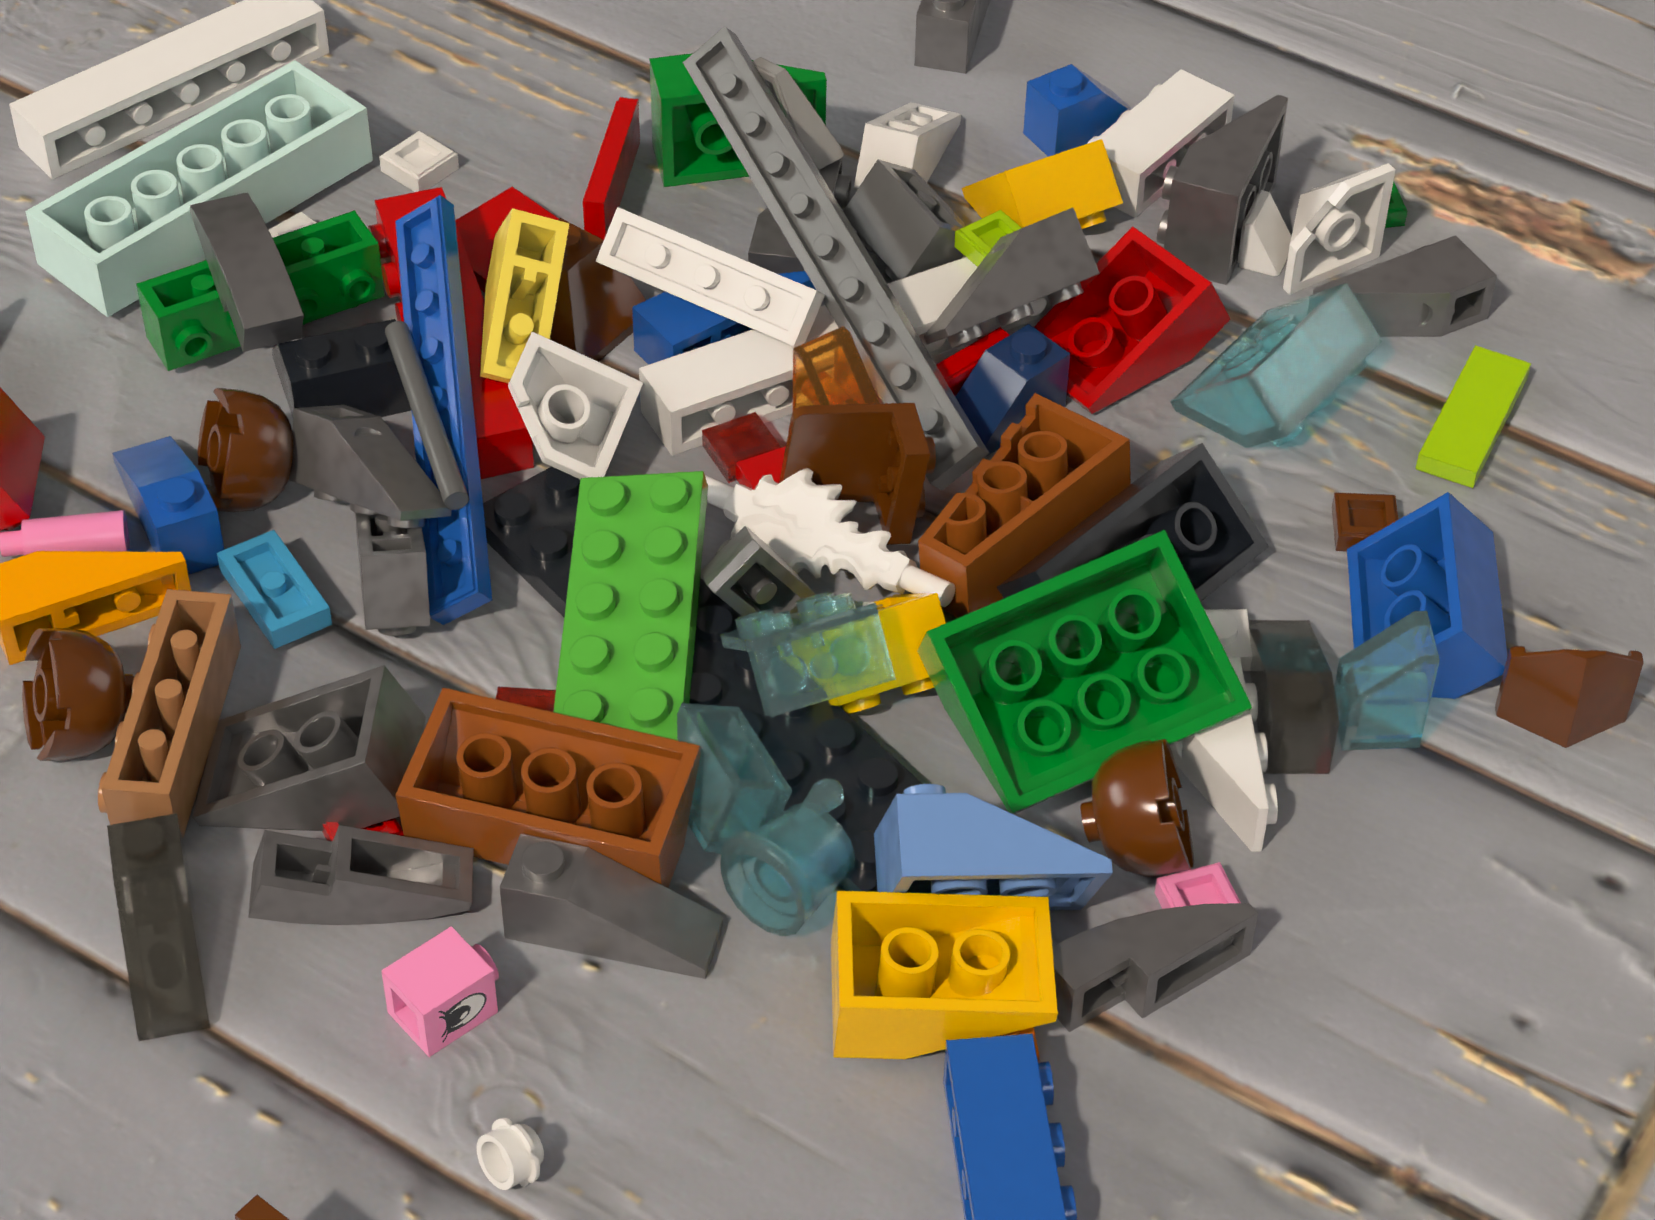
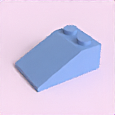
(973, 848)

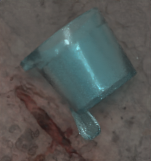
(790, 862)

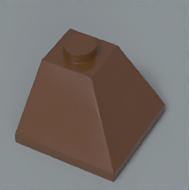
(592, 299)

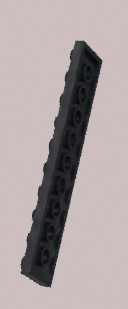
(535, 536)

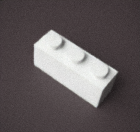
(1159, 134)

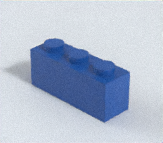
(1002, 1130)

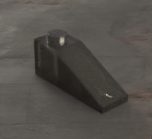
(1293, 696)
(158, 926)

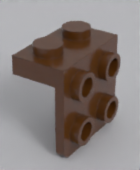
(870, 451)

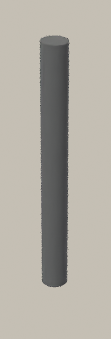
(426, 416)

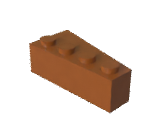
(1023, 500)

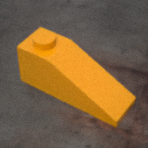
(83, 592)

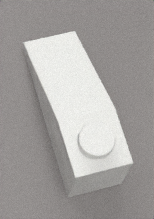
(907, 137)

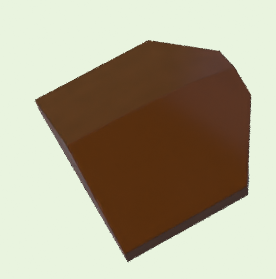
(1567, 692)

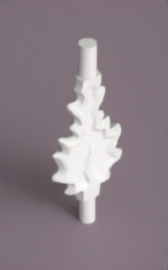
(807, 532)

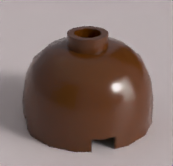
(246, 449)
(75, 694)
(1140, 811)

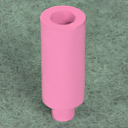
(69, 533)

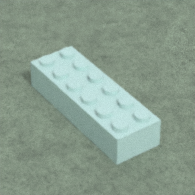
(134, 216)

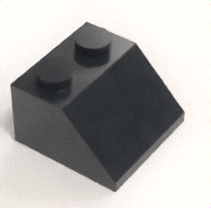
(342, 369)

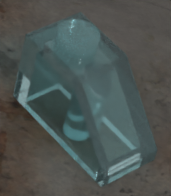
(1387, 686)
(736, 777)

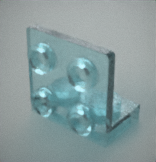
(814, 653)

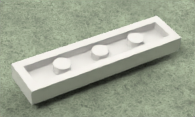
(710, 278)

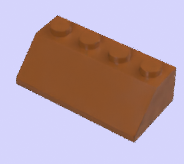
(517, 770)

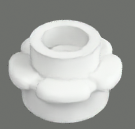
(510, 1154)

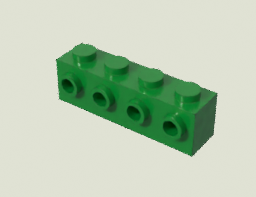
(328, 263)

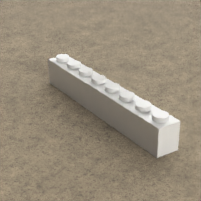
(756, 370)

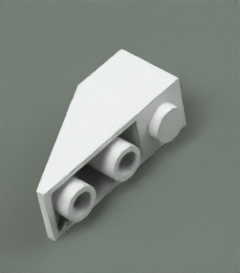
(1228, 770)

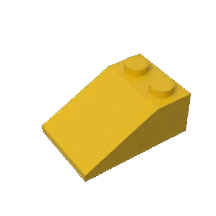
(937, 970)

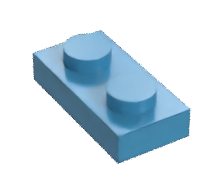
(274, 589)

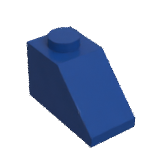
(1068, 109)

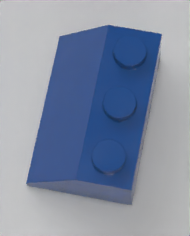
(1438, 564)

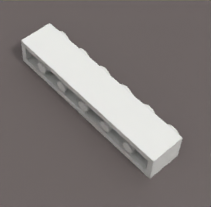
(164, 81)

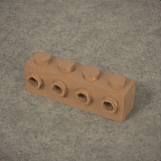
(172, 710)

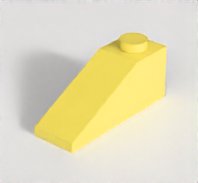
(520, 289)

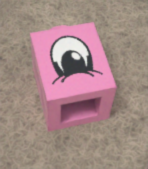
(441, 990)

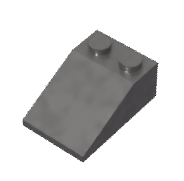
(1217, 188)
(313, 758)

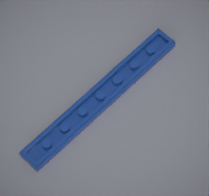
(436, 319)

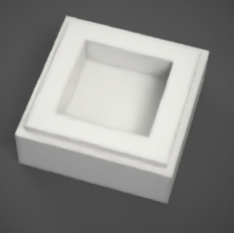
(419, 162)

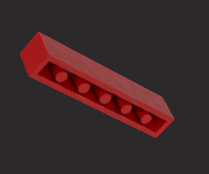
(500, 430)

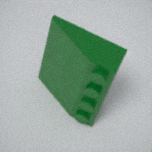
(1082, 670)

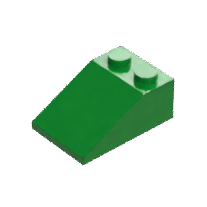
(687, 135)

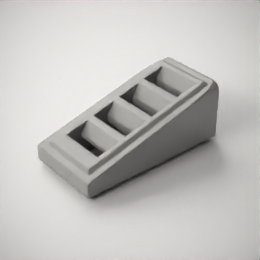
(801, 115)

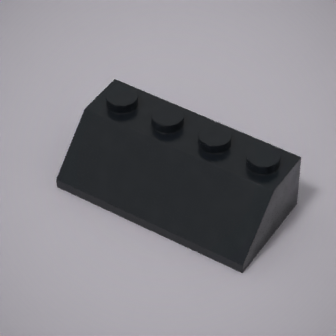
(1177, 495)

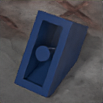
(1009, 378)

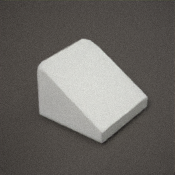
(1264, 238)

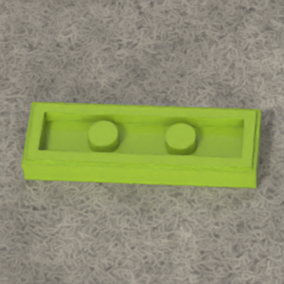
(1473, 416)

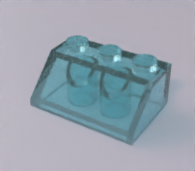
(1282, 369)

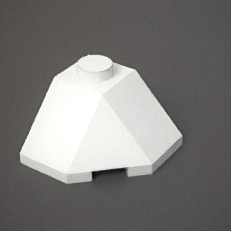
(1338, 227)
(571, 406)

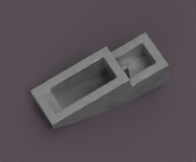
(248, 271)
(358, 878)
(1148, 958)

